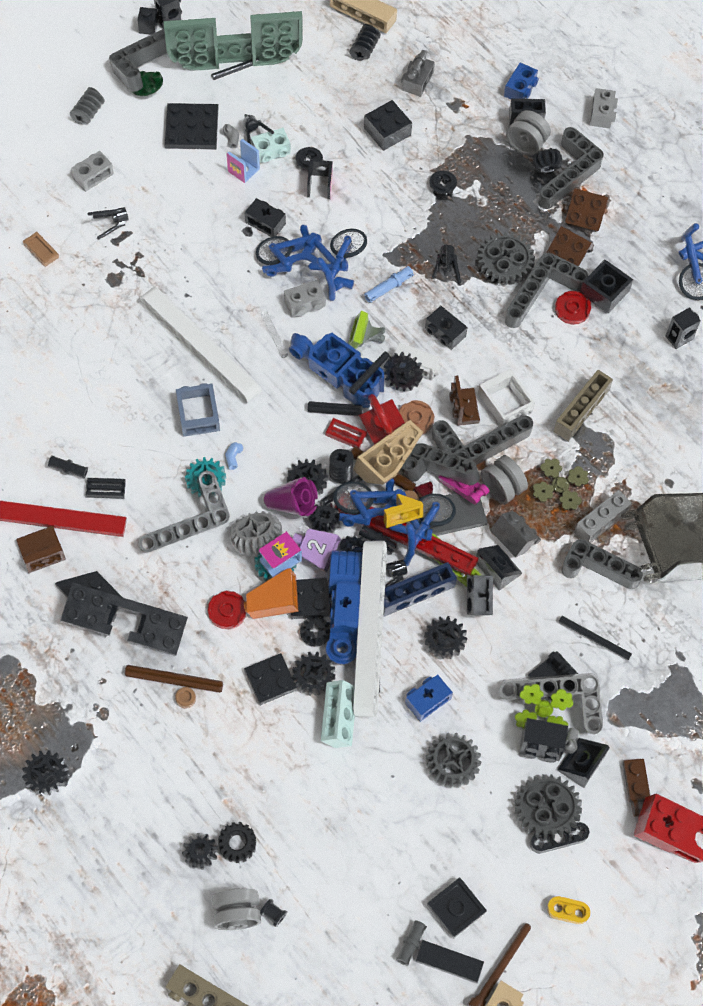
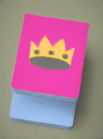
(249, 159)
(280, 554)

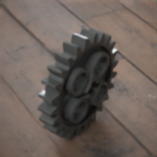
(505, 258)
(565, 800)

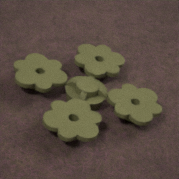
(560, 484)

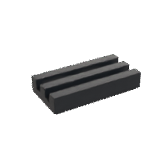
(105, 484)

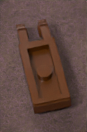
(636, 782)

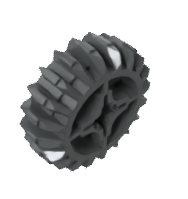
(460, 774)

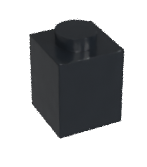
(147, 20)

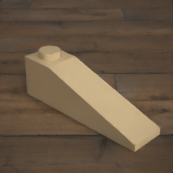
(387, 456)

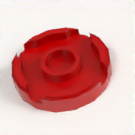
(572, 307)
(227, 610)

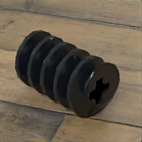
(365, 42)
(341, 465)

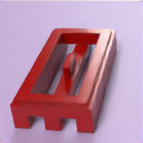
(343, 435)

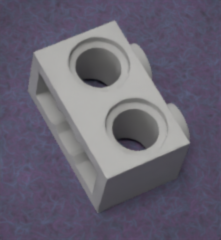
(92, 170)

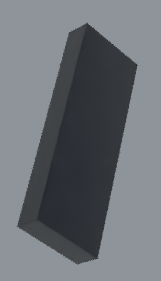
(449, 961)

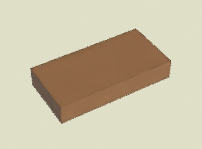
(40, 249)

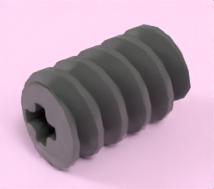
(87, 106)

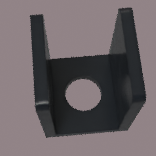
(328, 172)

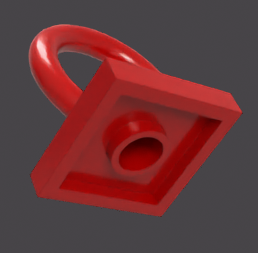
(381, 419)

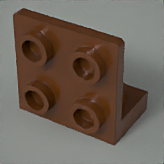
(586, 209)
(570, 246)
(465, 404)
(40, 549)

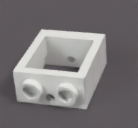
(499, 382)

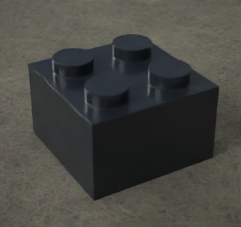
(387, 125)
(606, 286)
(543, 740)

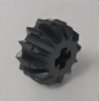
(547, 160)
(325, 518)
(191, 852)

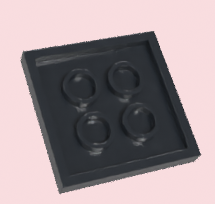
(191, 126)

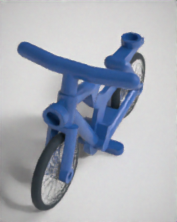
(277, 250)
(692, 275)
(358, 498)

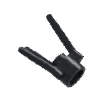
(252, 124)
(118, 215)
(447, 255)
(397, 570)

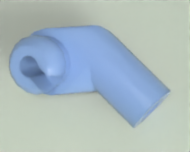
(231, 453)

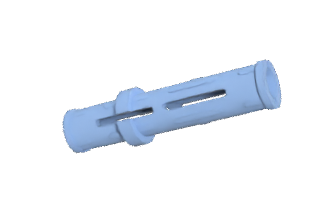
(395, 279)

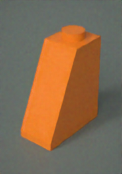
(274, 596)

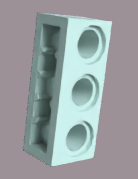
(338, 714)

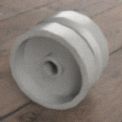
(528, 132)
(504, 479)
(236, 909)

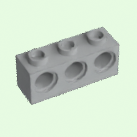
(603, 517)

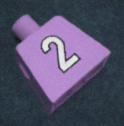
(317, 547)

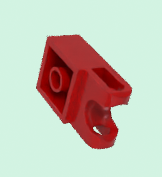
(670, 827)

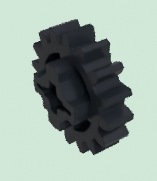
(403, 371)
(307, 469)
(439, 631)
(310, 666)
(46, 764)

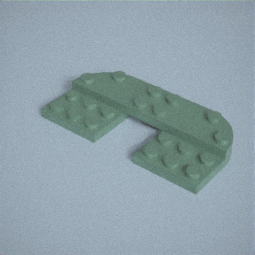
(198, 47)

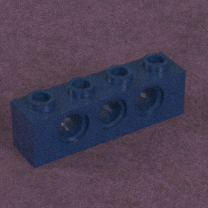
(418, 588)

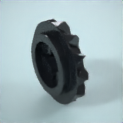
(311, 153)
(447, 177)
(347, 543)
(308, 636)

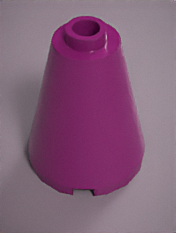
(293, 497)

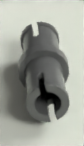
(411, 943)

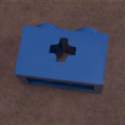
(423, 707)

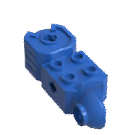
(338, 365)
(345, 591)

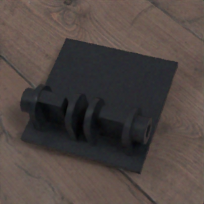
(554, 666)

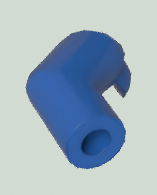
(341, 282)

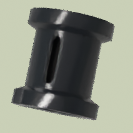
(273, 912)

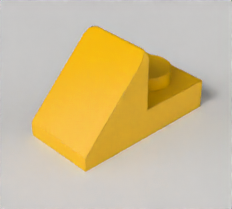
(405, 511)

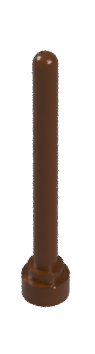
(479, 1000)

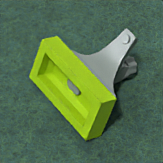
(363, 331)

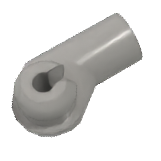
(231, 133)
(571, 745)

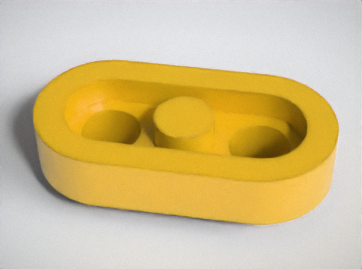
(568, 909)

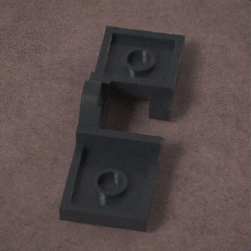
(92, 607)

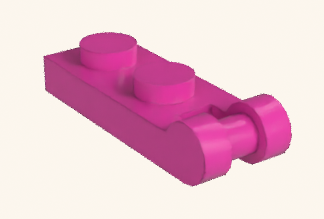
(466, 491)

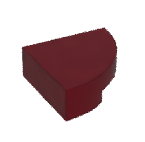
(424, 489)

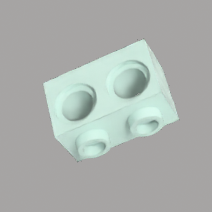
(272, 145)

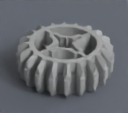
(255, 532)

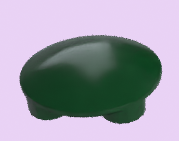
(151, 83)

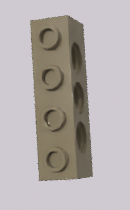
(583, 405)
(184, 977)

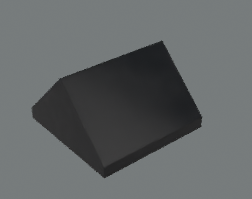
(497, 563)
(584, 761)

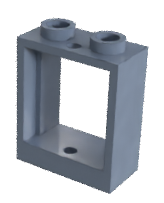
(201, 425)

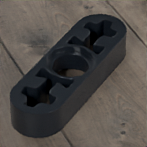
(576, 839)

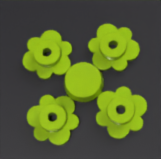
(543, 707)

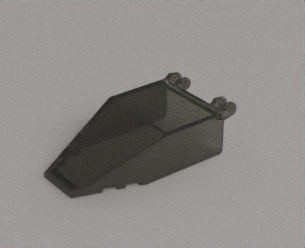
(671, 535)

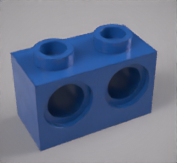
(521, 82)

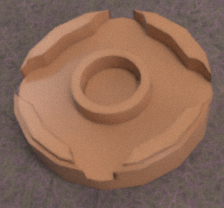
(419, 413)

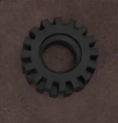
(228, 833)

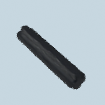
(334, 408)

